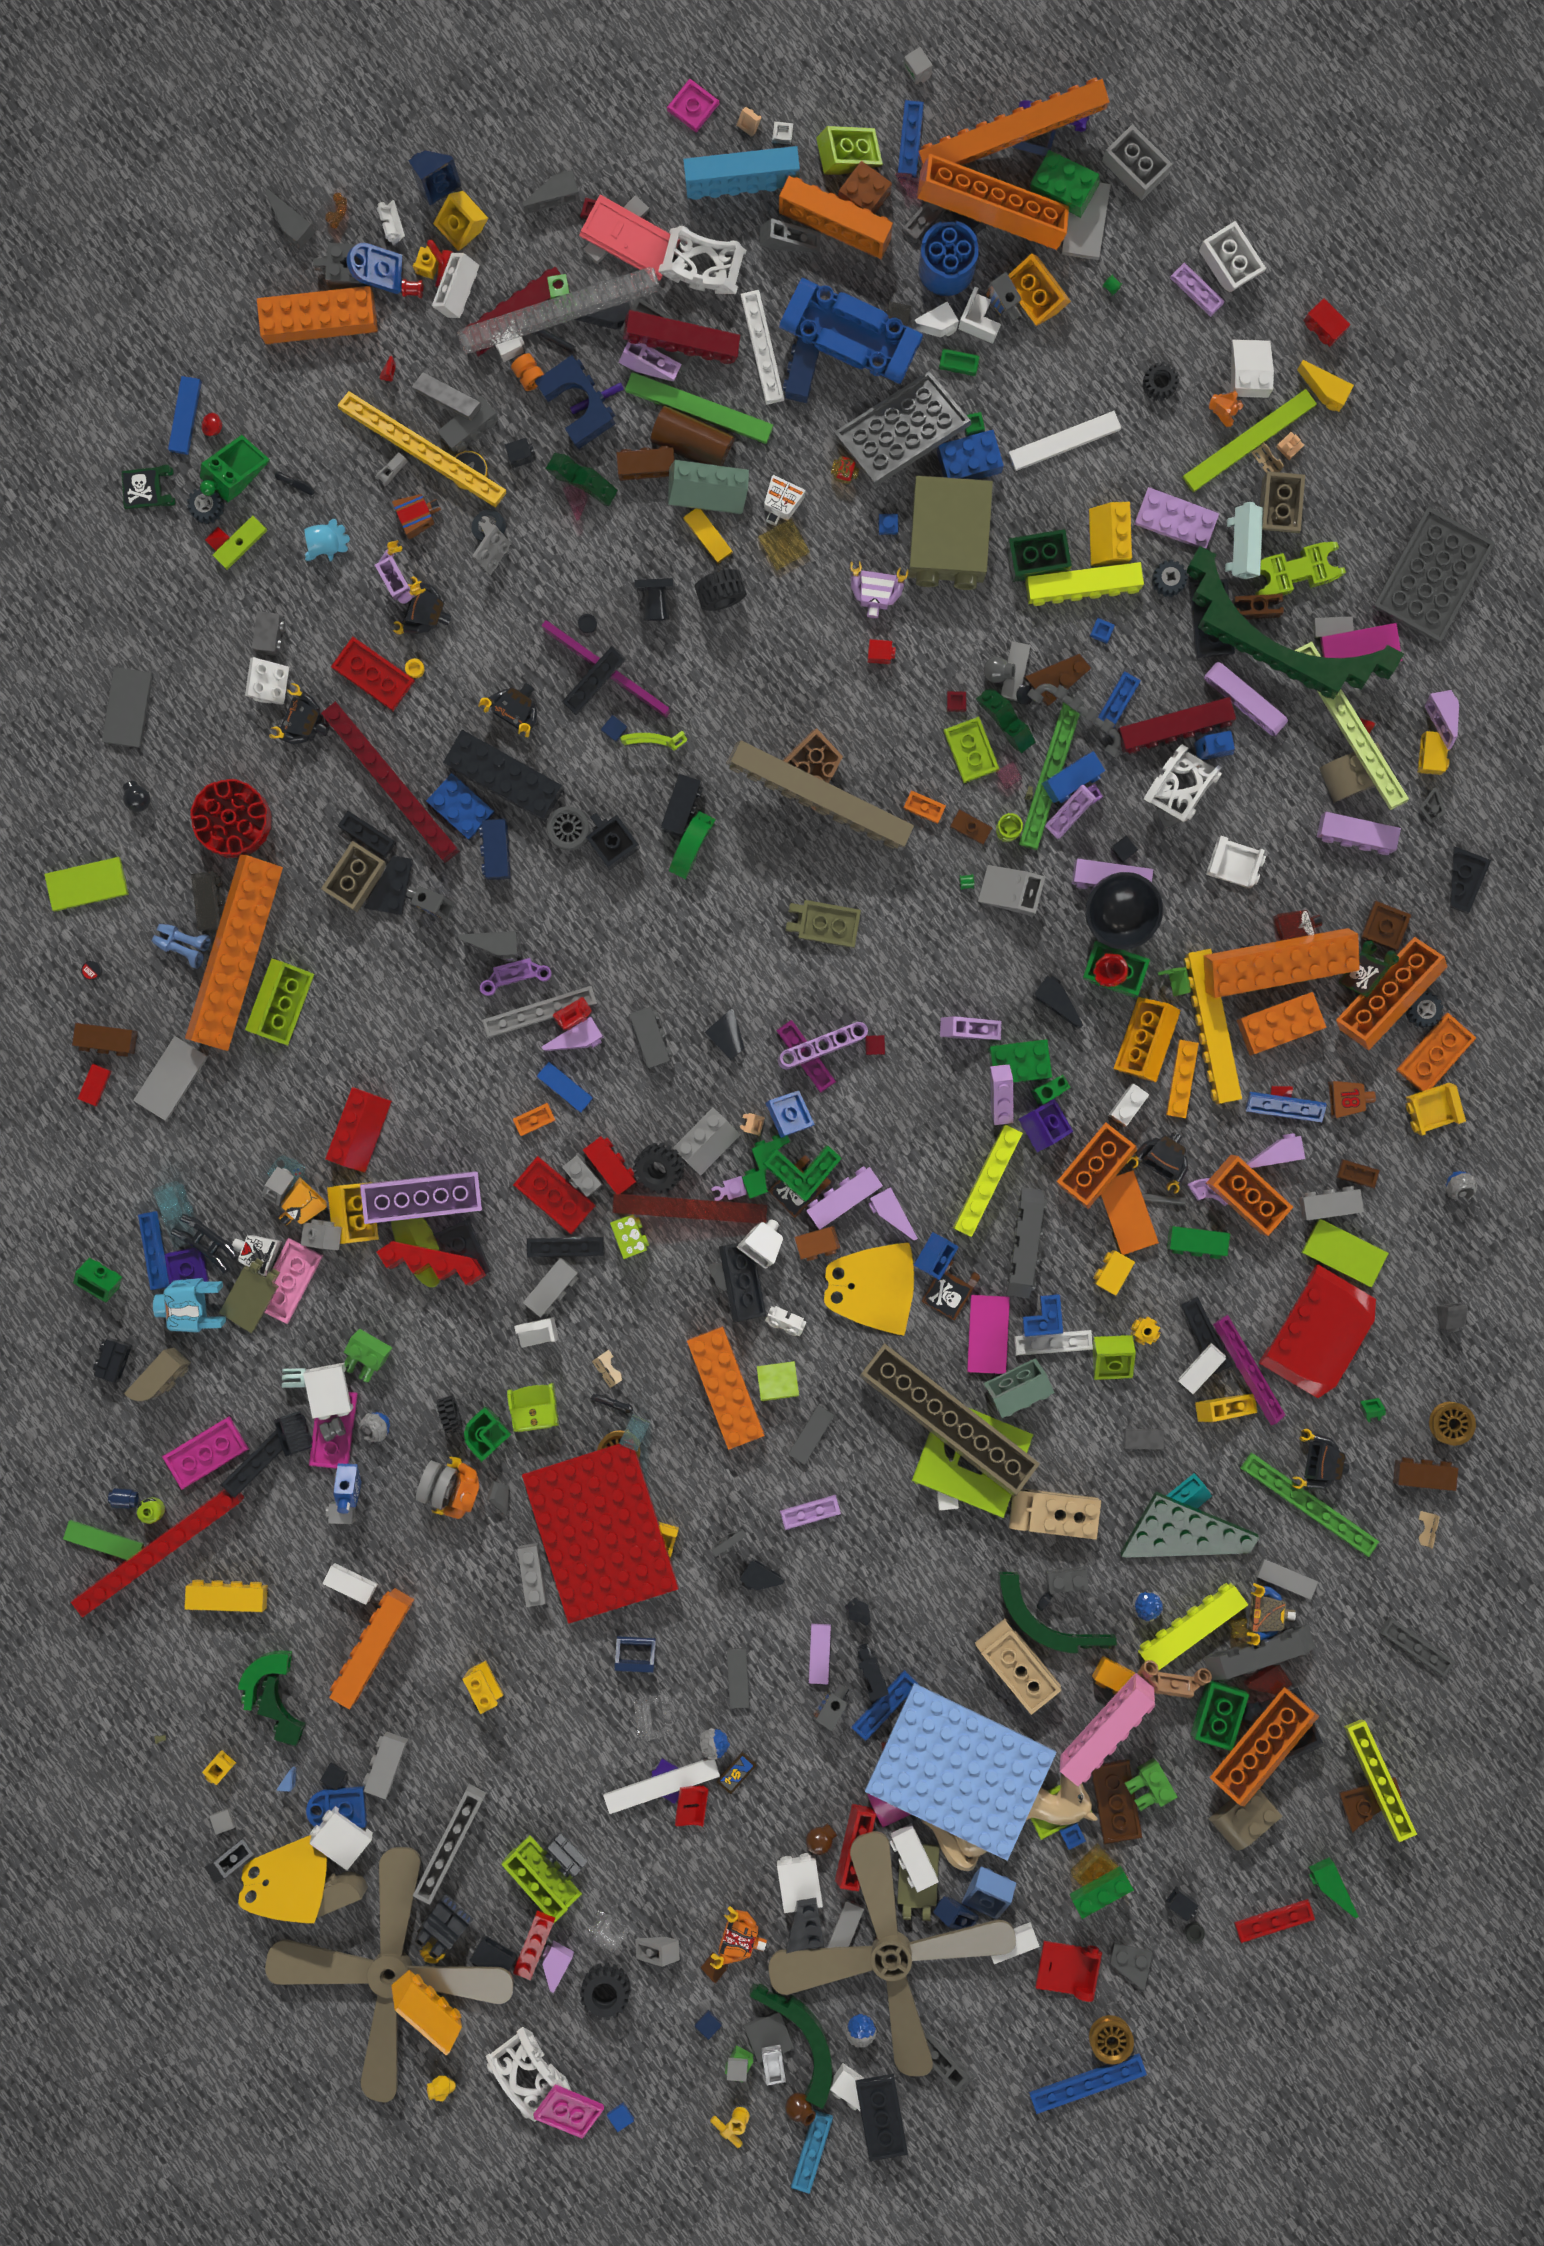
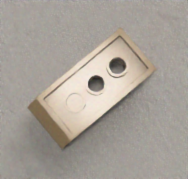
(1036, 1513)
(1007, 1651)

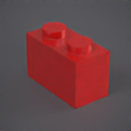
(1326, 322)

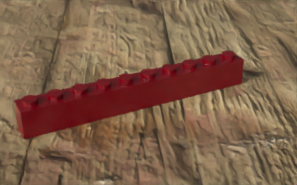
(390, 782)

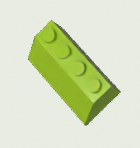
(279, 1001)

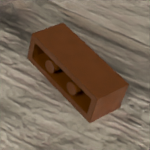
(644, 463)
(104, 1039)
(1425, 1474)

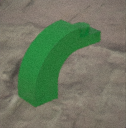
(690, 844)
(273, 1662)

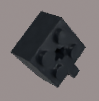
(608, 830)

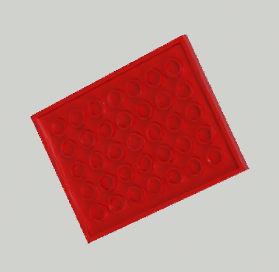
(600, 1532)

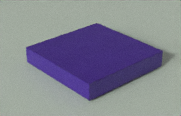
(186, 1265)

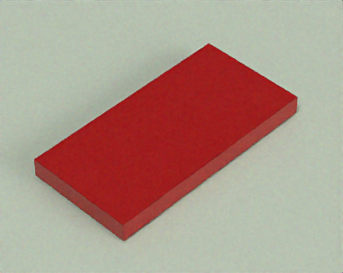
(372, 673)
(554, 1195)

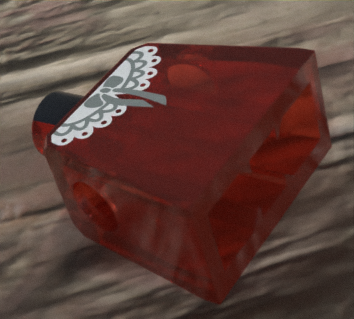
(1296, 924)

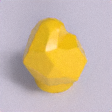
(440, 2088)

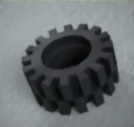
(1164, 371)
(449, 1414)

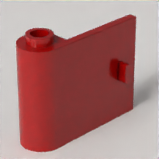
(1071, 1969)

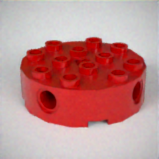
(212, 812)

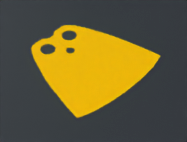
(881, 1290)
(294, 1886)

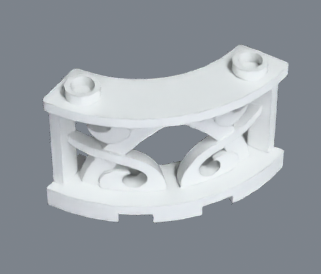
(676, 270)
(1200, 770)
(531, 2049)

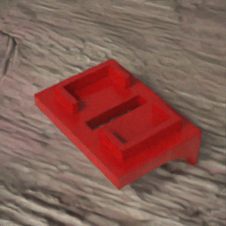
(695, 1814)

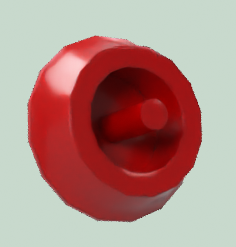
(211, 424)

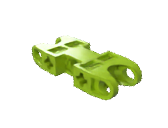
(1311, 566)

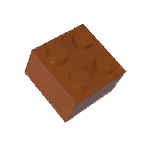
(865, 188)

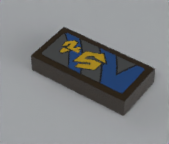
(736, 1772)

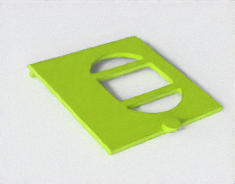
(947, 1477)

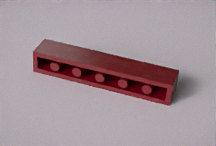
(534, 293)
(681, 337)
(1177, 724)

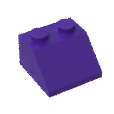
(1045, 1125)

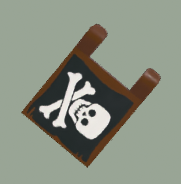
(789, 1199)
(949, 1293)

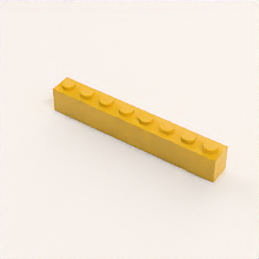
(1213, 1033)

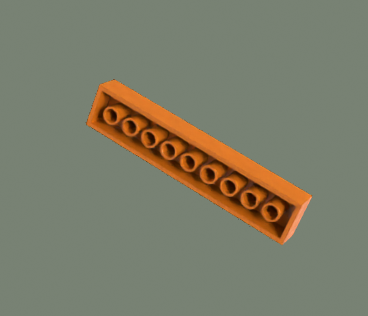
(1021, 125)
(234, 952)

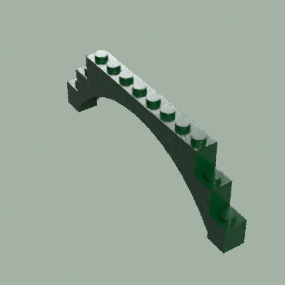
(1314, 672)

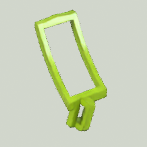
(654, 738)

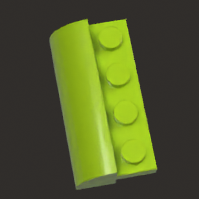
(539, 1879)

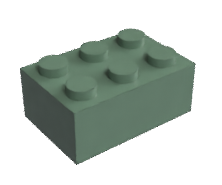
(1019, 1388)

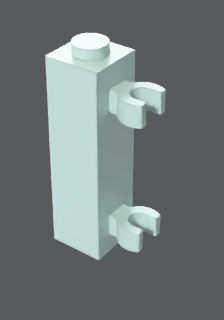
(1247, 541)

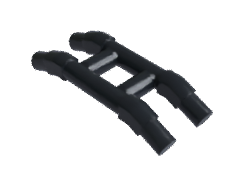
(195, 1242)

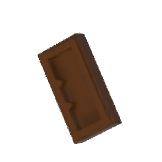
(971, 827)
(1358, 1173)

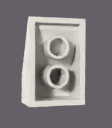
(1252, 368)

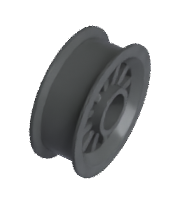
(553, 820)

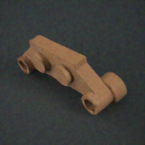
(1171, 1683)

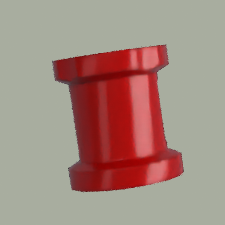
(412, 288)

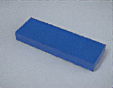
(1119, 698)
(564, 1087)

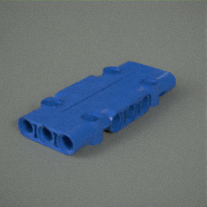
(851, 330)

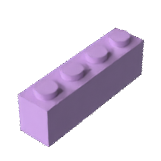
(1358, 832)
(1090, 872)
(843, 1198)

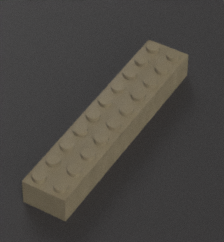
(819, 794)
(949, 1420)

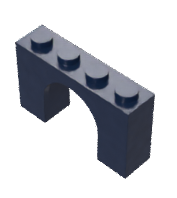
(568, 376)

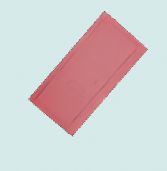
(626, 235)

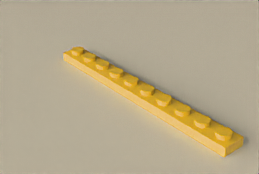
(422, 449)

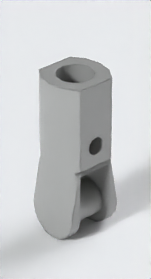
(393, 466)

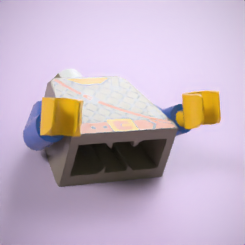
(1267, 1614)

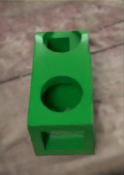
(1050, 1090)

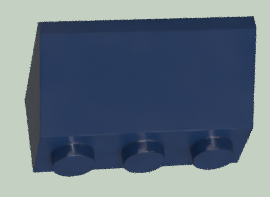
(434, 175)

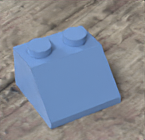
(989, 1893)

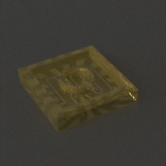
(783, 544)

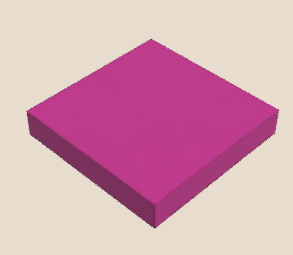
(693, 105)

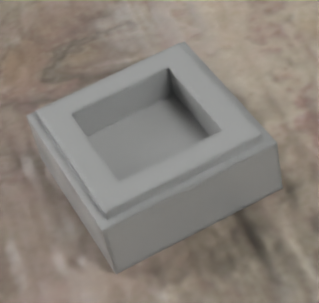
(222, 1821)
(737, 2069)

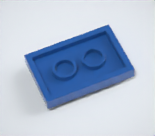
(460, 806)

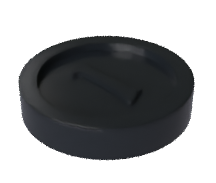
(587, 623)

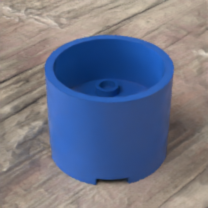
(951, 272)

